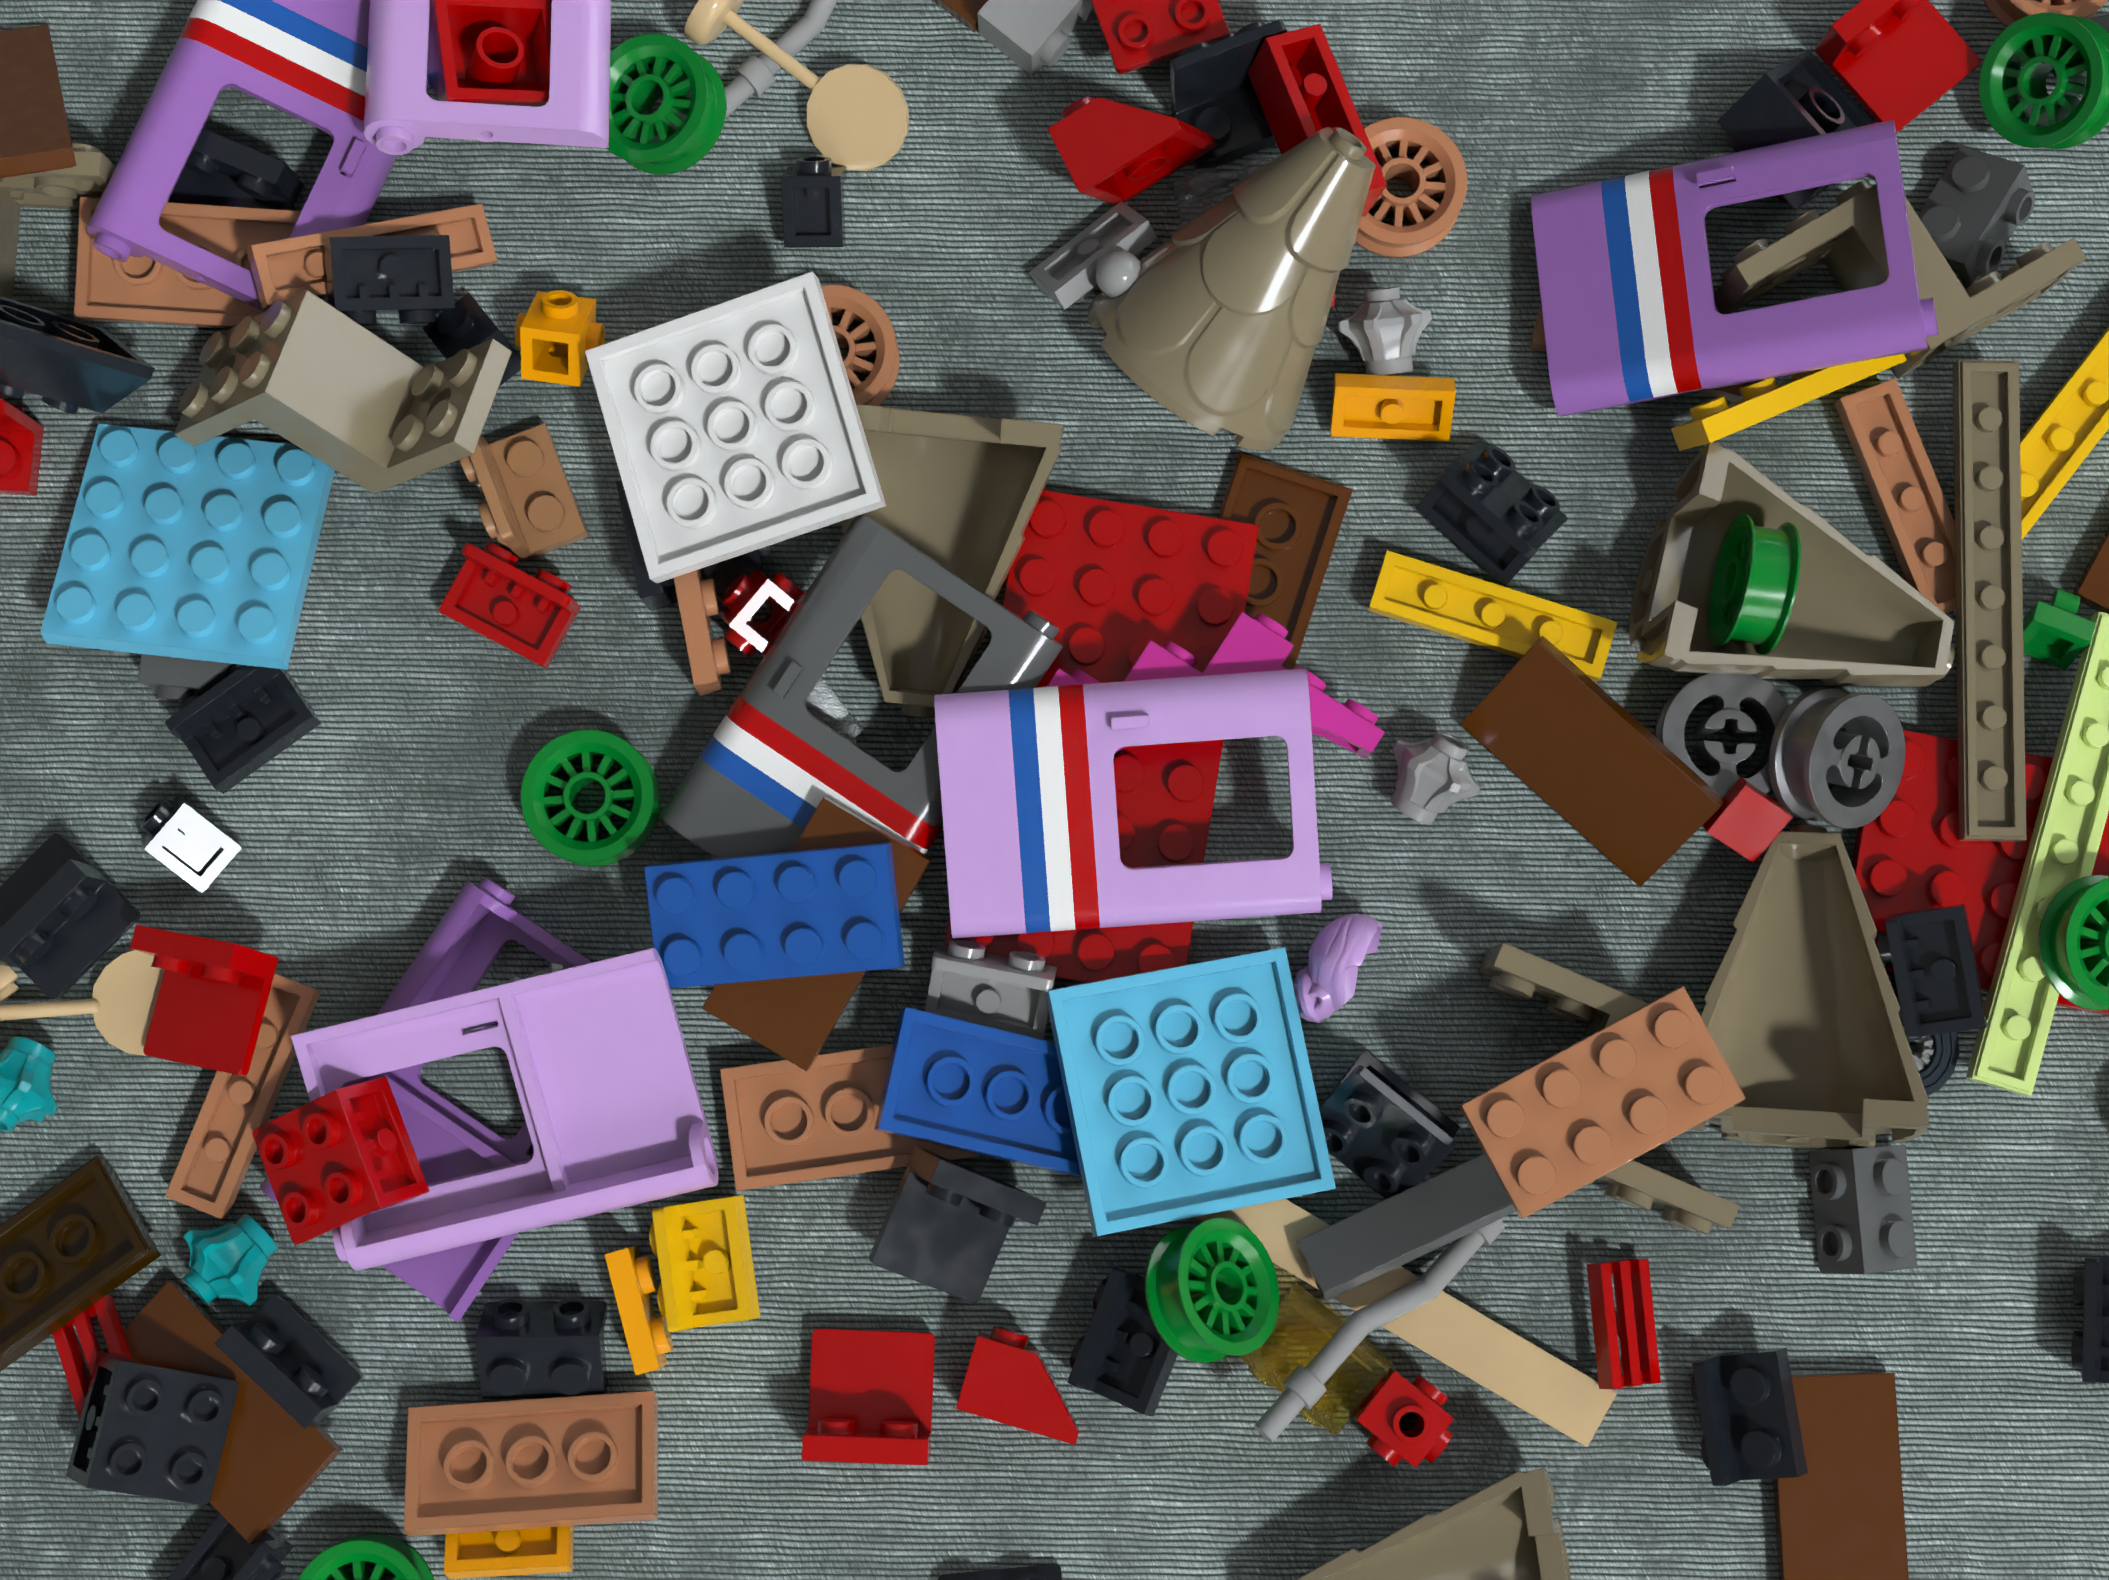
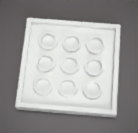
(734, 428)

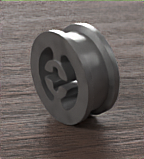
(1726, 695)
(1813, 752)

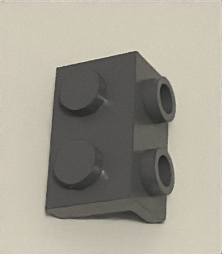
(1977, 211)
(1862, 1210)

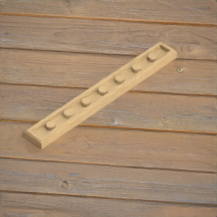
(1448, 1331)

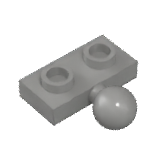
(1099, 256)

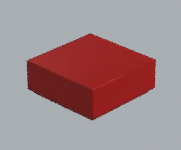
(1747, 820)

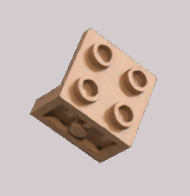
(525, 493)

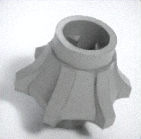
(1385, 331)
(1431, 776)

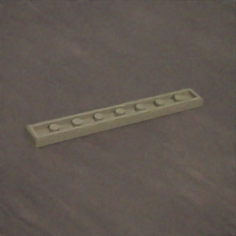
(1989, 601)

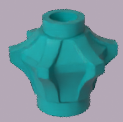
(25, 1083)
(228, 1260)

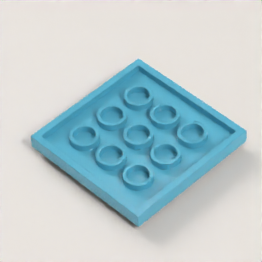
(189, 548)
(1189, 1091)

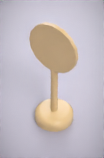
(853, 110)
(120, 1002)

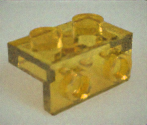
(1298, 1336)

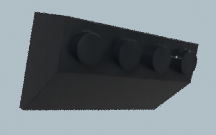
(65, 360)

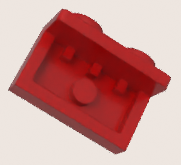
(510, 605)

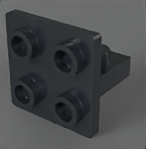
(1492, 511)
(59, 916)
(1384, 1128)

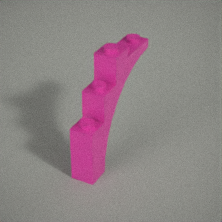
(1255, 647)

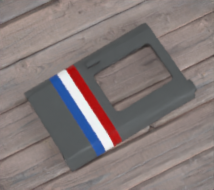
(778, 761)

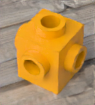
(556, 337)

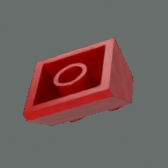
(490, 51)
(1122, 148)

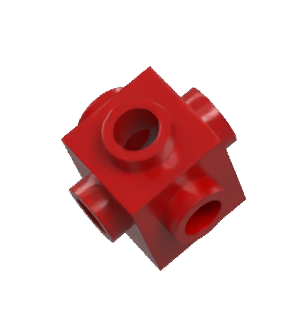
(745, 598)
(1386, 1405)

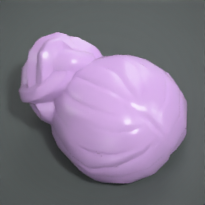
(1334, 964)

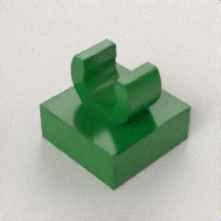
(2055, 631)

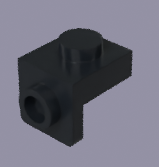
(468, 327)

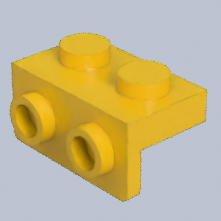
(704, 1263)

